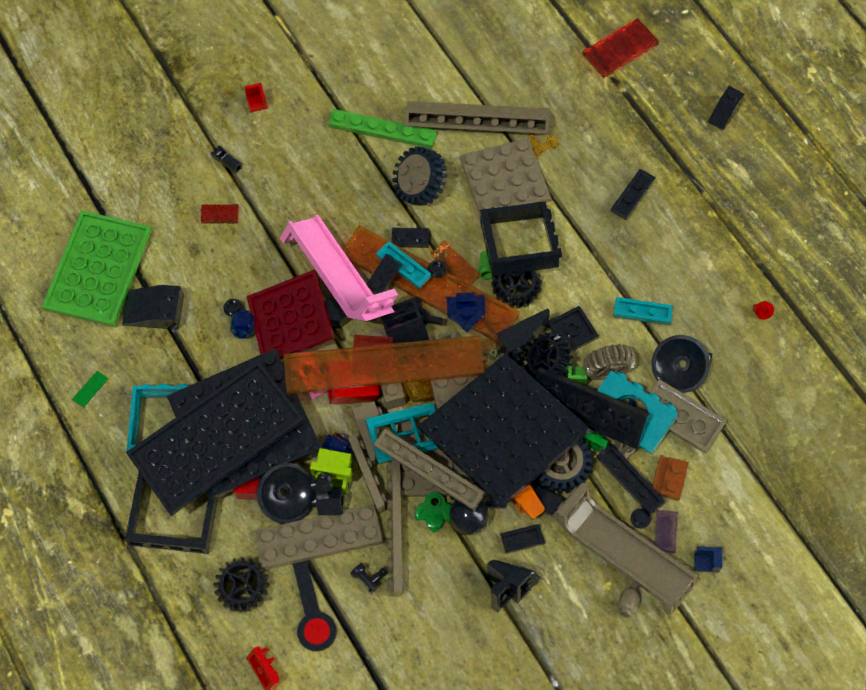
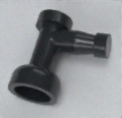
(370, 582)

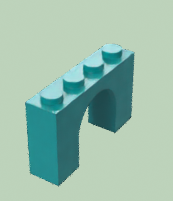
(660, 416)

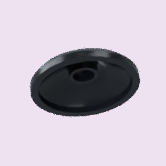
(667, 363)
(297, 497)

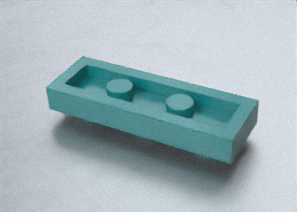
(410, 269)
(642, 311)

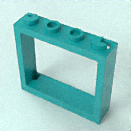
(138, 393)

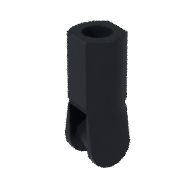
(227, 160)

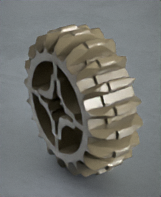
(607, 359)

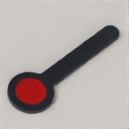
(316, 629)

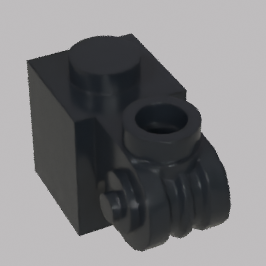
(327, 499)

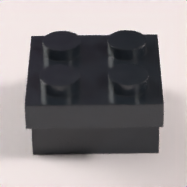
(405, 323)

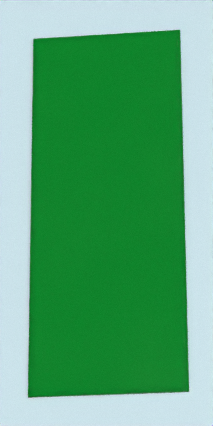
(90, 389)

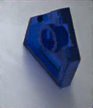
(466, 309)

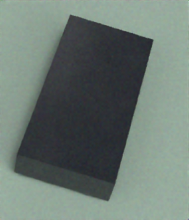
(522, 538)

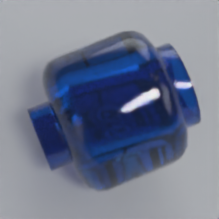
(242, 324)
(337, 443)

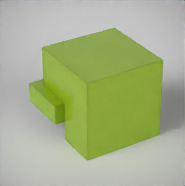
(336, 464)

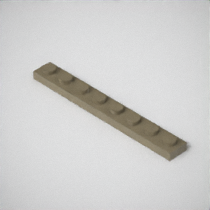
(394, 525)

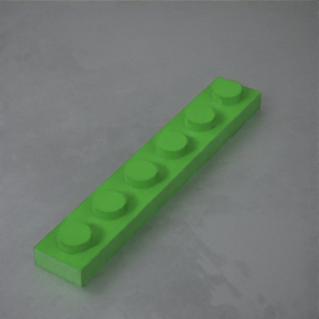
(382, 128)

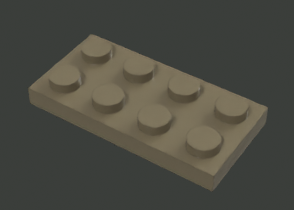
(694, 422)

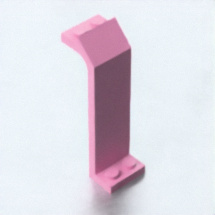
(337, 270)

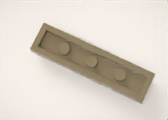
(371, 481)

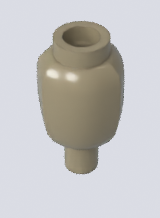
(629, 601)

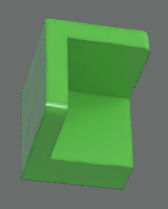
(577, 374)

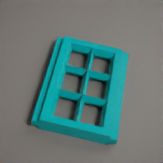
(398, 416)

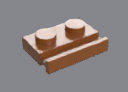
(670, 477)

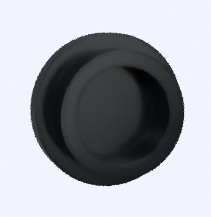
(437, 269)
(232, 306)
(640, 518)

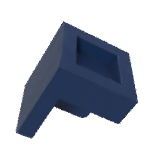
(708, 559)

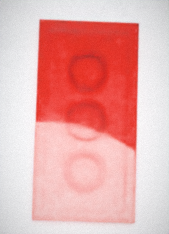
(620, 48)

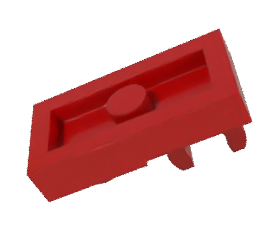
(263, 669)

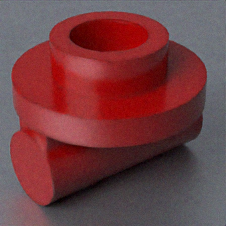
(763, 310)

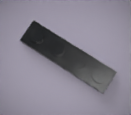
(630, 479)

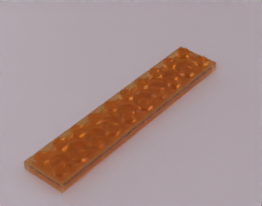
(362, 251)
(383, 364)

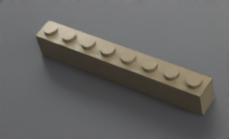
(477, 117)

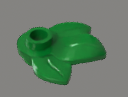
(433, 514)

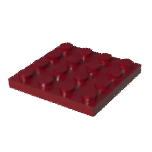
(291, 315)

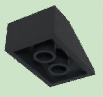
(154, 307)
(518, 337)

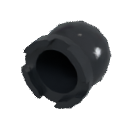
(466, 520)

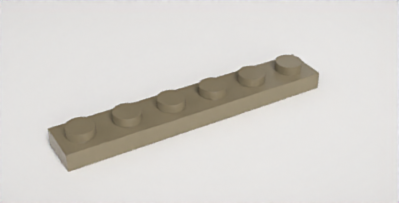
(429, 469)

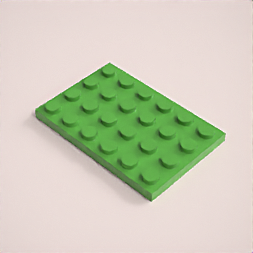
(97, 268)

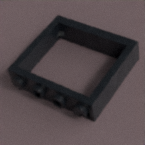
(525, 262)
(168, 543)

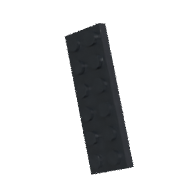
(596, 409)

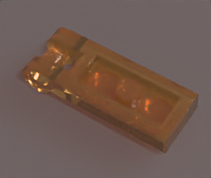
(455, 263)

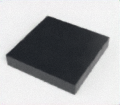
(574, 327)

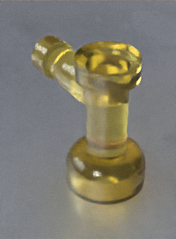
(551, 141)

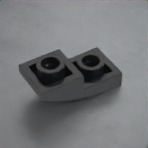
(549, 500)

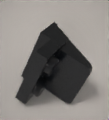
(510, 582)

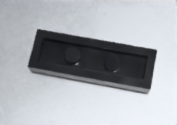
(633, 194)

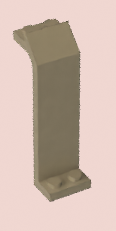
(625, 549)

